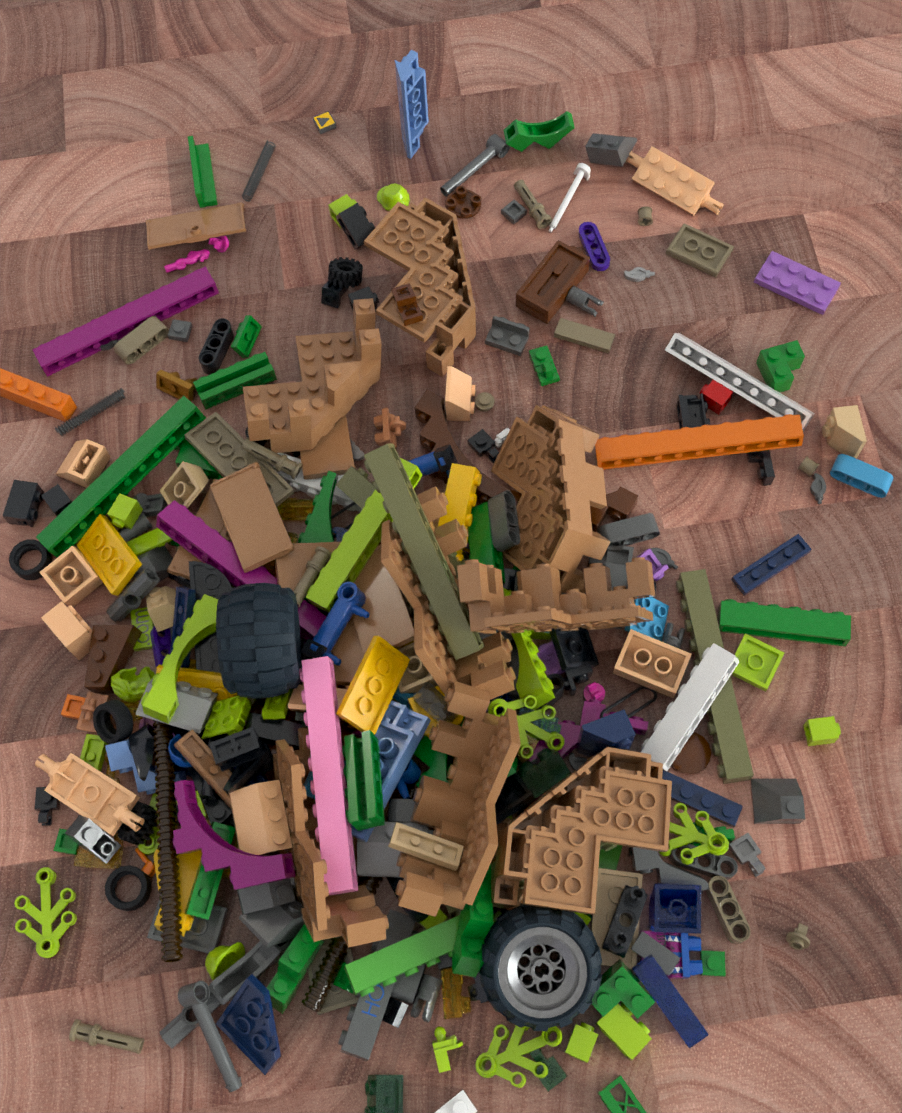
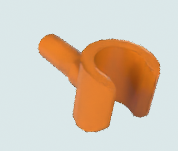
(149, 867)

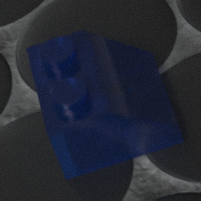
(675, 908)

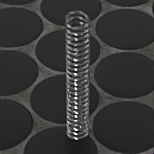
(258, 175)
(92, 410)

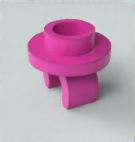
(220, 243)
(594, 691)

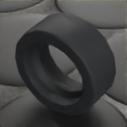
(24, 547)
(103, 724)
(112, 881)

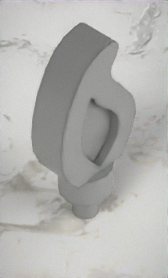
(638, 274)

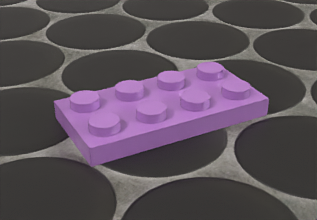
(797, 282)

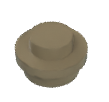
(484, 401)

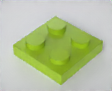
(756, 662)

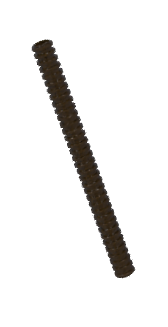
(167, 854)
(338, 948)

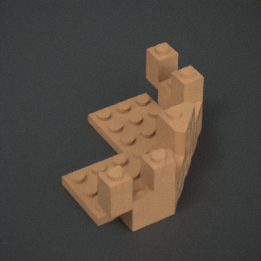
(430, 248)
(332, 380)
(557, 488)
(541, 605)
(480, 669)
(462, 807)
(558, 837)
(325, 915)

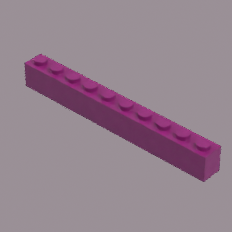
(116, 324)
(216, 551)

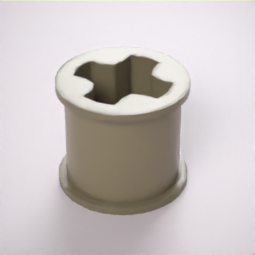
(645, 216)
(808, 466)

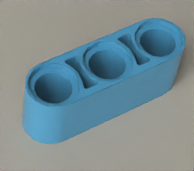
(861, 475)

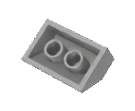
(193, 708)
(375, 856)

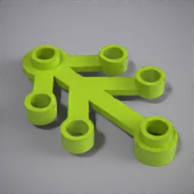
(524, 722)
(690, 834)
(46, 915)
(514, 1054)

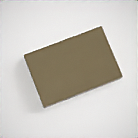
(699, 250)

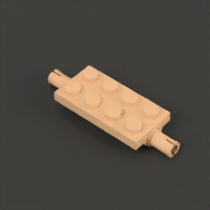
(674, 181)
(91, 793)

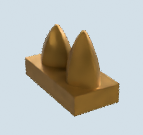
(174, 386)

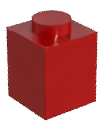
(716, 396)

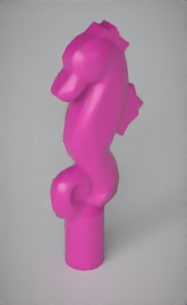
(192, 258)

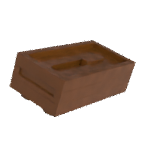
(552, 280)

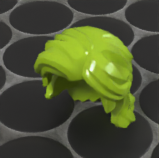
(129, 685)

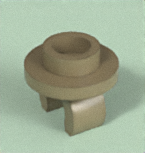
(798, 938)

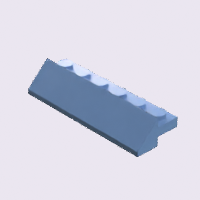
(412, 101)
(398, 739)

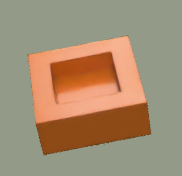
(72, 706)

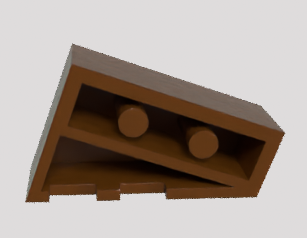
(108, 654)

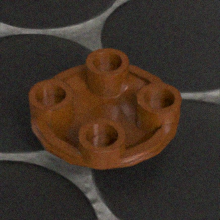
(463, 202)
(693, 756)

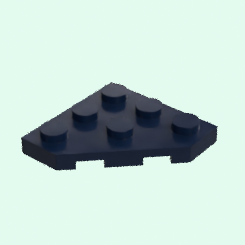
(251, 1024)

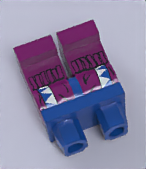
(680, 945)

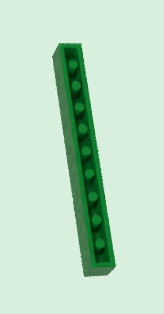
(121, 476)

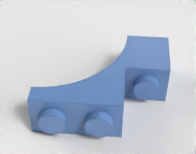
(121, 759)

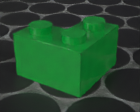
(777, 364)
(621, 985)

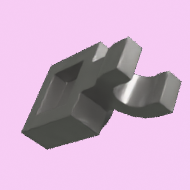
(746, 852)

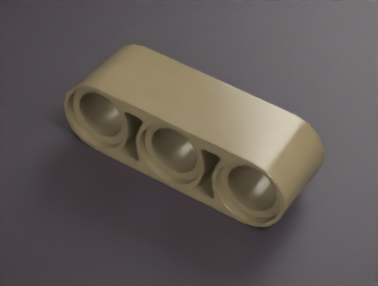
(141, 340)
(728, 922)

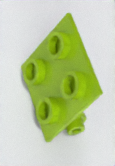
(227, 716)

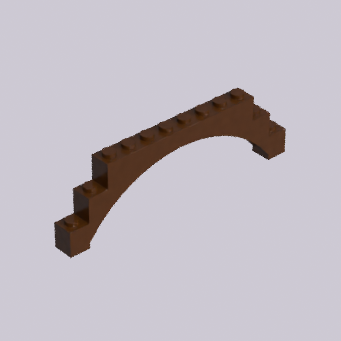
(437, 435)

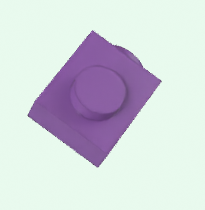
(658, 569)
(549, 657)

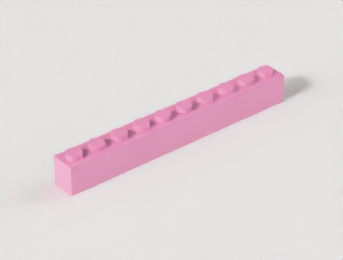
(328, 774)

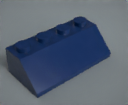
(609, 731)

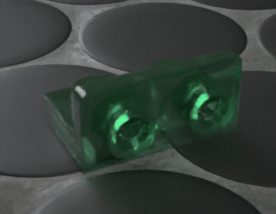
(543, 771)
(384, 1094)

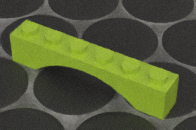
(531, 669)
(162, 698)

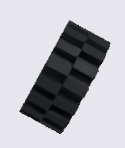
(345, 272)
(148, 814)

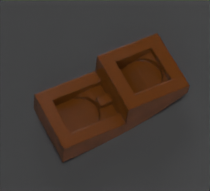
(407, 304)

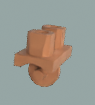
(391, 427)
(85, 720)

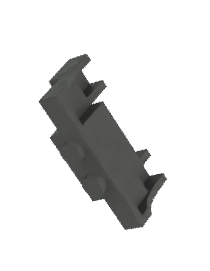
(616, 560)

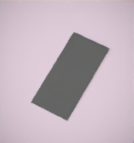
(646, 945)

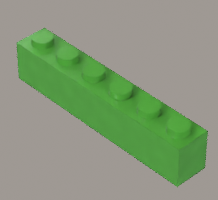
(402, 957)

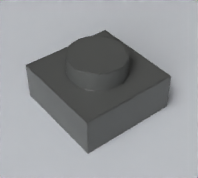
(180, 330)

